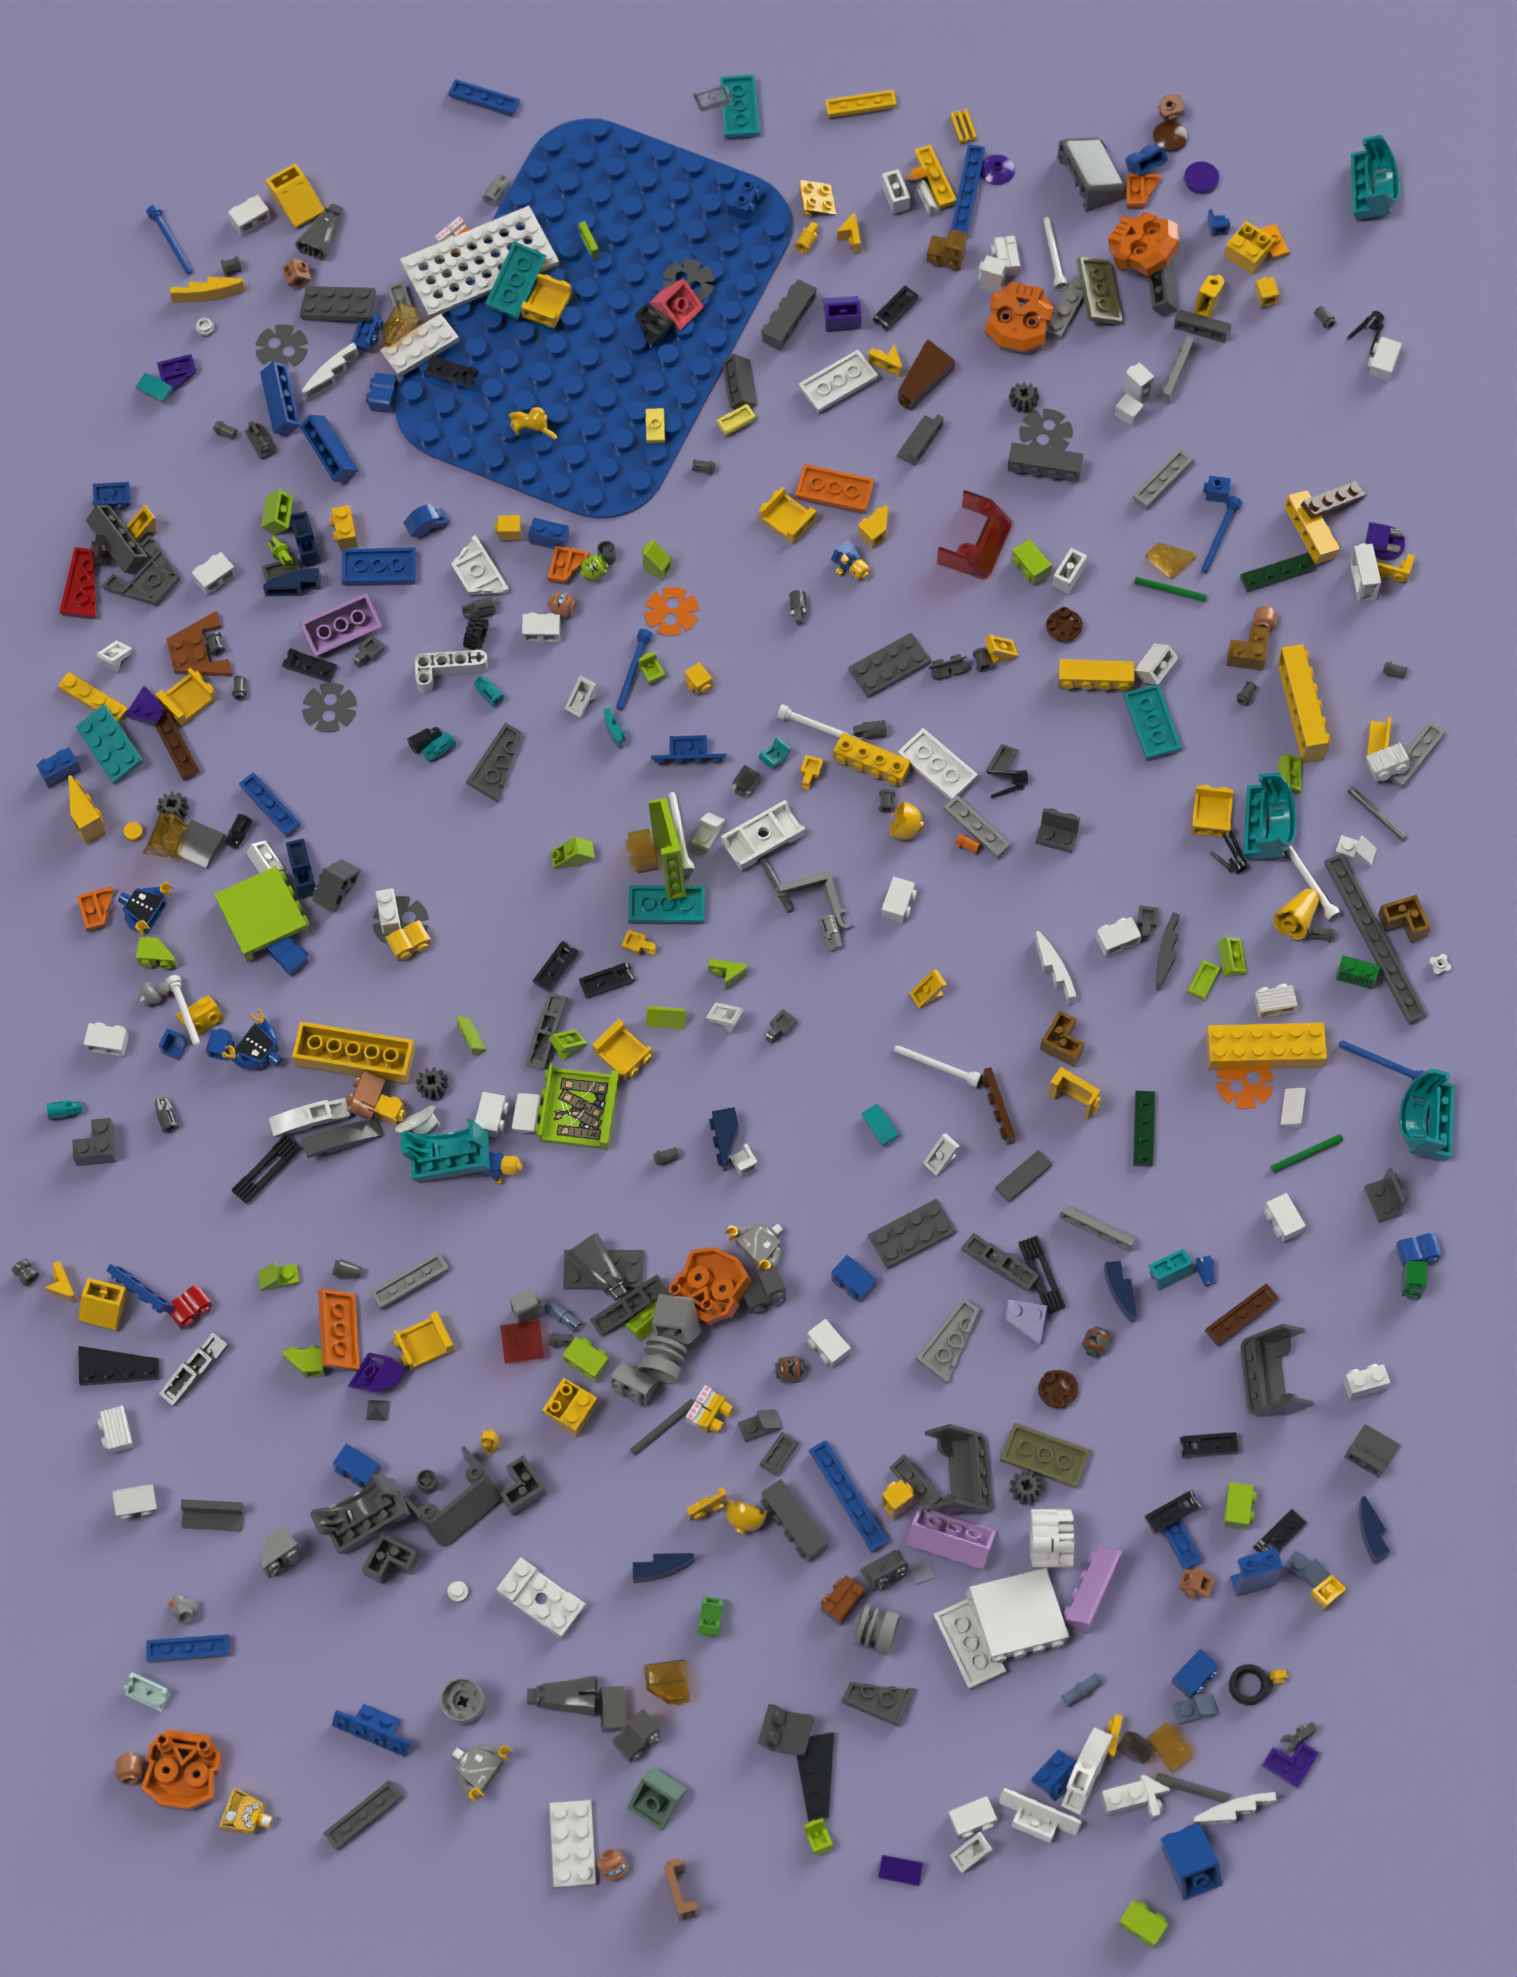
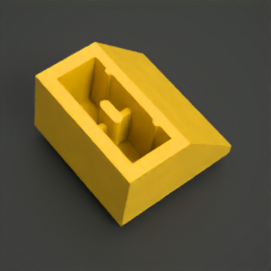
(1248, 247)
(102, 1304)
(570, 1407)

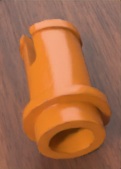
(967, 843)

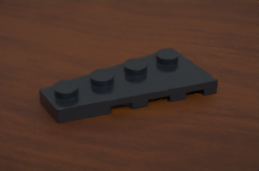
(111, 1367)
(815, 1775)

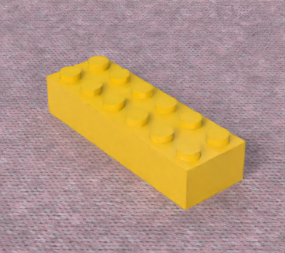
(1303, 703)
(1266, 1046)
(353, 1052)

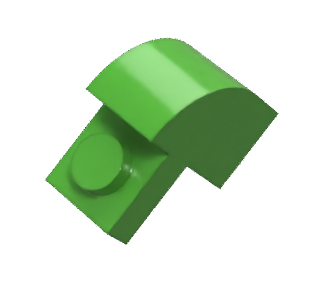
(710, 1616)

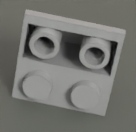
(676, 1318)
(633, 1384)
(279, 1552)

